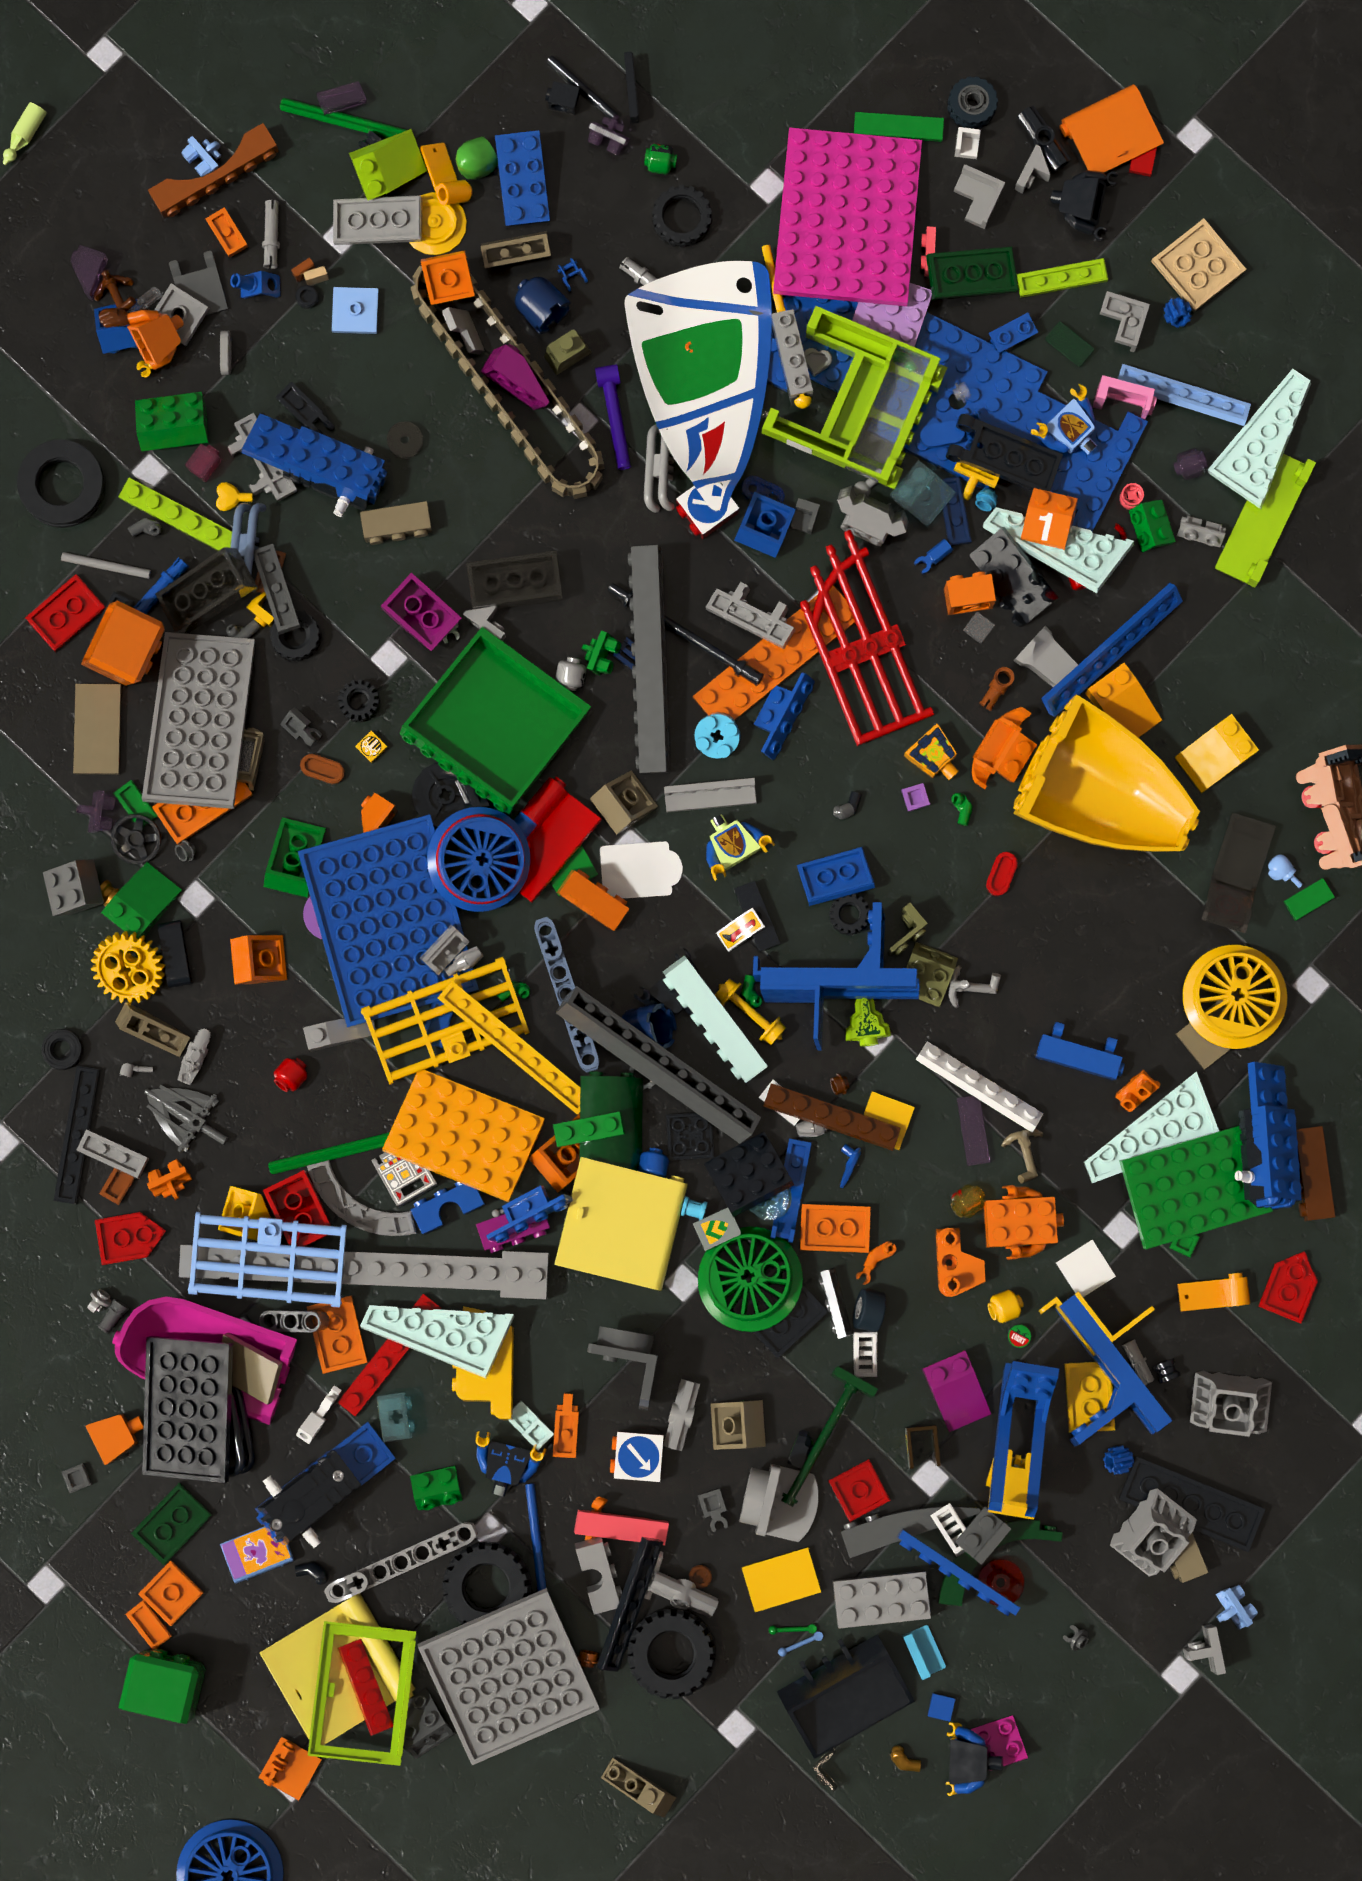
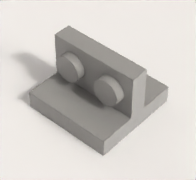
(1210, 1649)

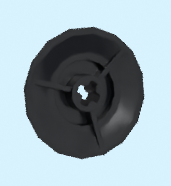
(427, 794)

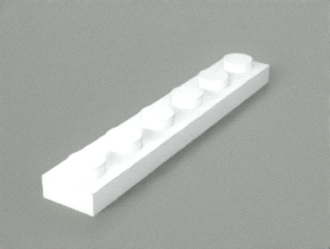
(979, 1086)

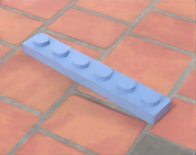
(1188, 395)

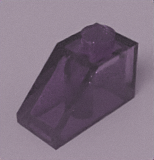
(88, 267)

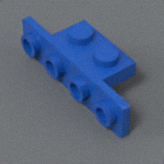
(781, 712)
(527, 1209)

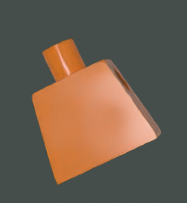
(114, 1436)

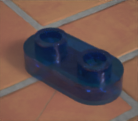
(763, 487)

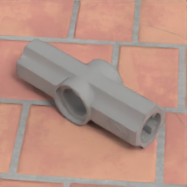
(681, 1415)
(683, 1594)

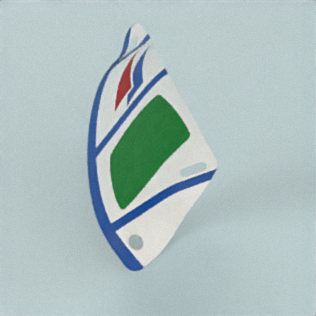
(717, 391)

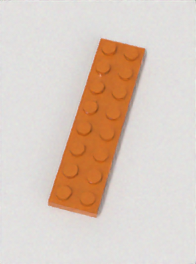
(737, 695)

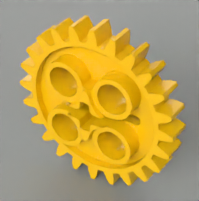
(127, 967)

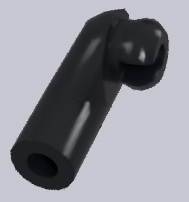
(314, 1570)

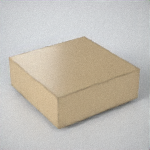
(316, 276)

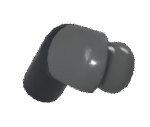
(848, 809)

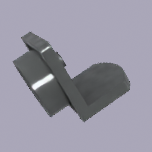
(629, 1346)

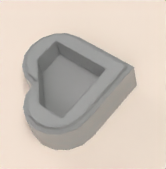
(817, 361)

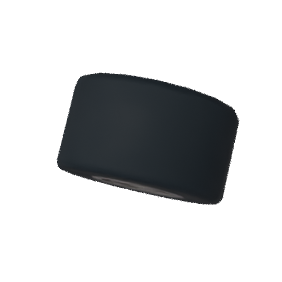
(869, 1310)

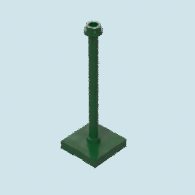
(851, 1386)

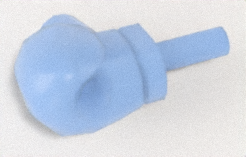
(1282, 868)

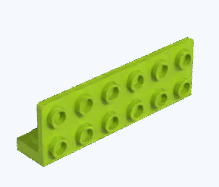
(1259, 529)

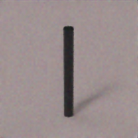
(587, 92)

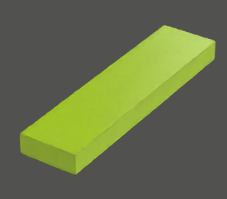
(1062, 277)

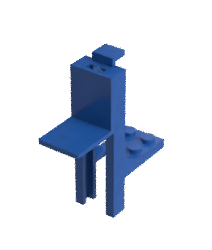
(866, 981)

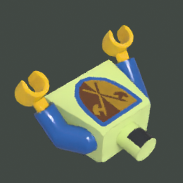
(733, 844)

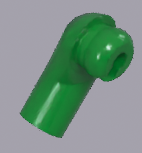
(964, 807)
(748, 992)

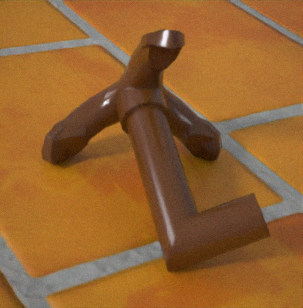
(110, 281)

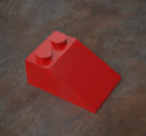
(297, 1200)

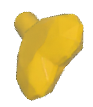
(230, 496)

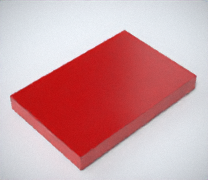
(65, 613)

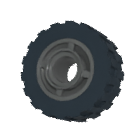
(972, 89)

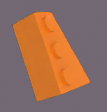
(593, 899)

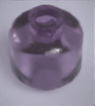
(1190, 463)

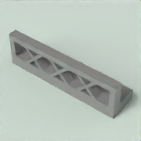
(710, 795)

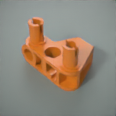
(965, 1269)

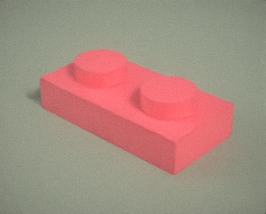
(928, 242)

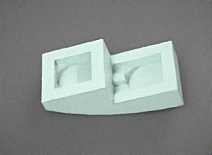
(530, 1425)

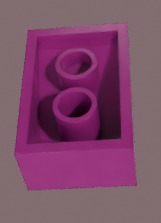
(514, 375)
(420, 612)
(956, 1390)

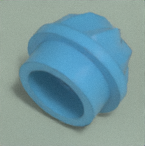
(986, 499)

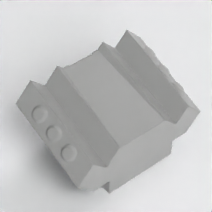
(869, 517)
(1230, 1403)
(1154, 1533)

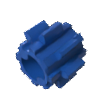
(1177, 312)
(1118, 1460)

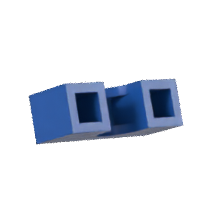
(428, 1212)

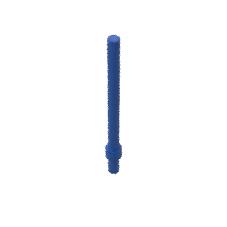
(535, 1536)

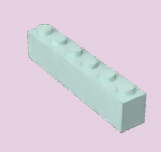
(714, 1018)

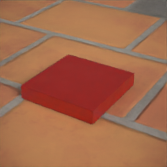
(859, 1490)

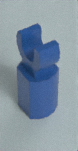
(934, 555)

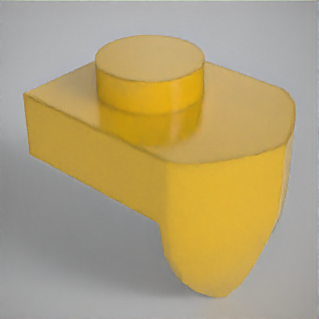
(262, 616)

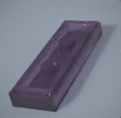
(973, 1130)

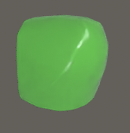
(476, 158)

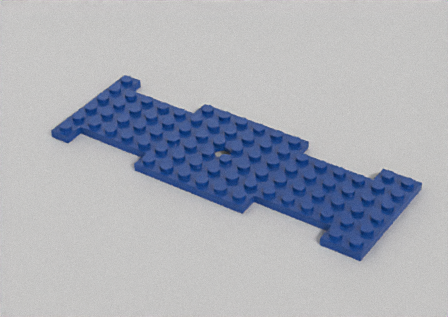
(1003, 392)

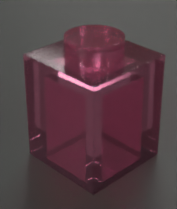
(203, 462)

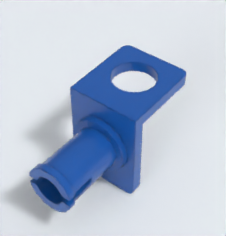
(256, 284)

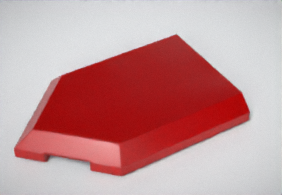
(127, 1237)
(1290, 1288)

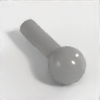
(864, 487)

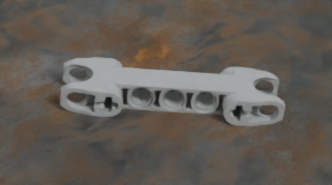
(370, 1579)

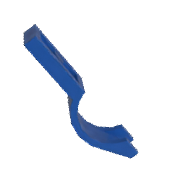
(796, 1166)

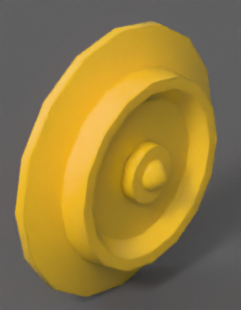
(441, 226)

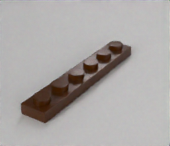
(831, 1117)

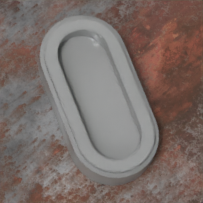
(225, 352)

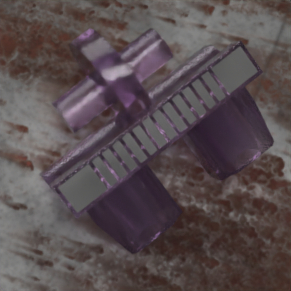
(617, 140)

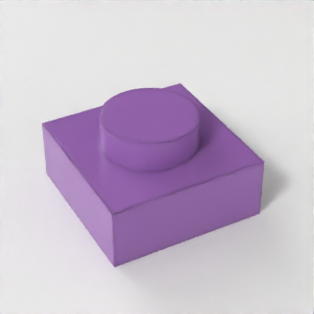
(915, 797)

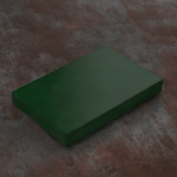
(171, 1524)

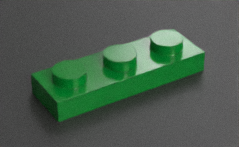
(589, 1129)

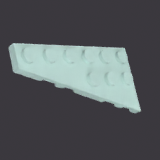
(1257, 449)
(1086, 557)
(1172, 1120)
(451, 1336)

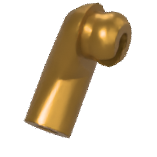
(902, 1761)

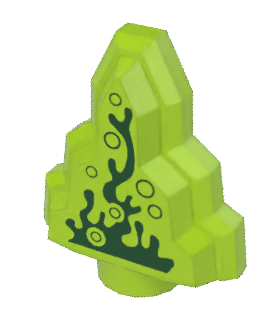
(866, 1024)

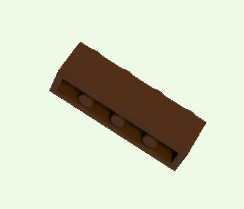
(1314, 1175)

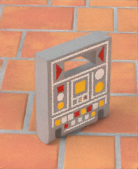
(400, 1173)

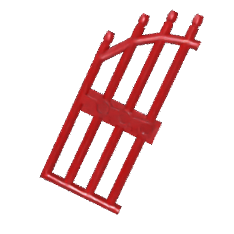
(861, 650)

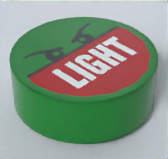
(1019, 1336)

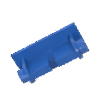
(1013, 332)

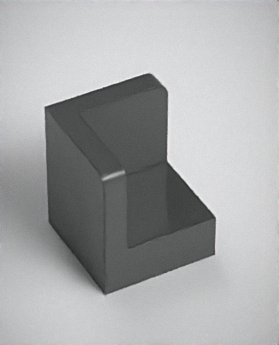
(805, 516)

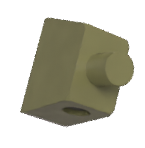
(566, 351)

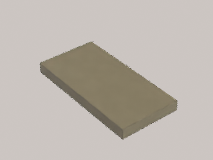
(97, 729)
(1203, 1050)

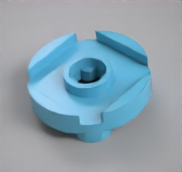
(706, 742)

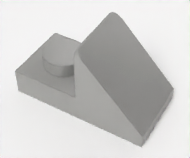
(1035, 165)
(482, 617)

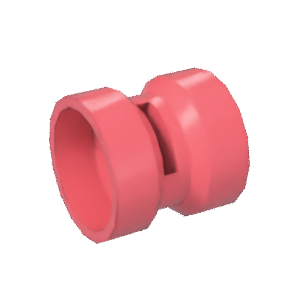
(1134, 492)

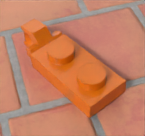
(566, 1428)

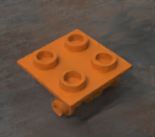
(289, 1768)

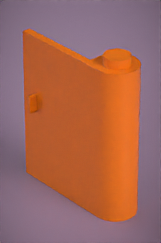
(1112, 130)

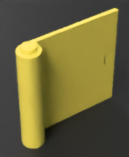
(621, 1223)
(296, 1661)

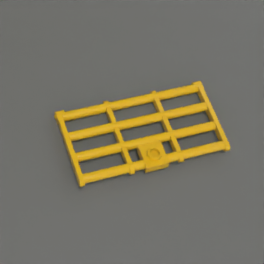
(452, 1036)

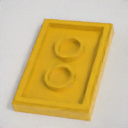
(1086, 1394)
(781, 1579)

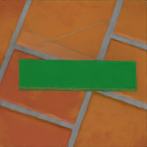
(899, 126)

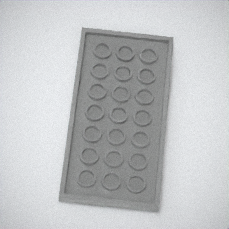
(198, 720)

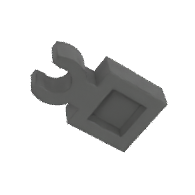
(712, 1505)

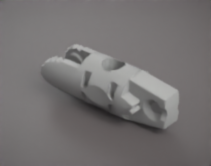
(194, 1057)

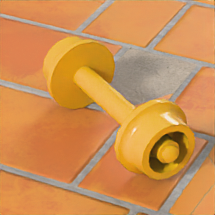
(728, 992)

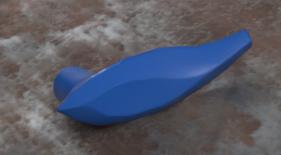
(851, 1163)

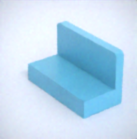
(924, 1651)

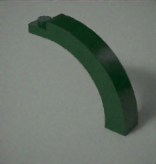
(952, 1592)

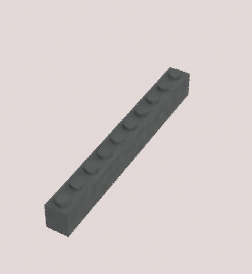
(650, 659)
(658, 1065)

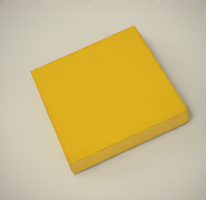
(890, 1112)

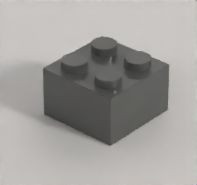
(73, 887)

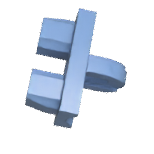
(1233, 1609)

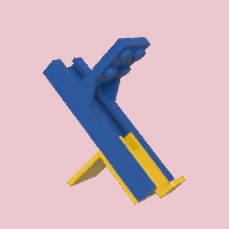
(1127, 1385)
(1014, 1480)

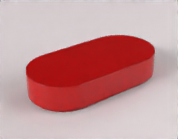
(1001, 874)

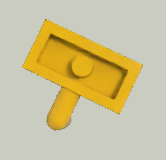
(974, 476)

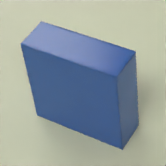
(941, 1707)

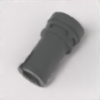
(115, 1312)

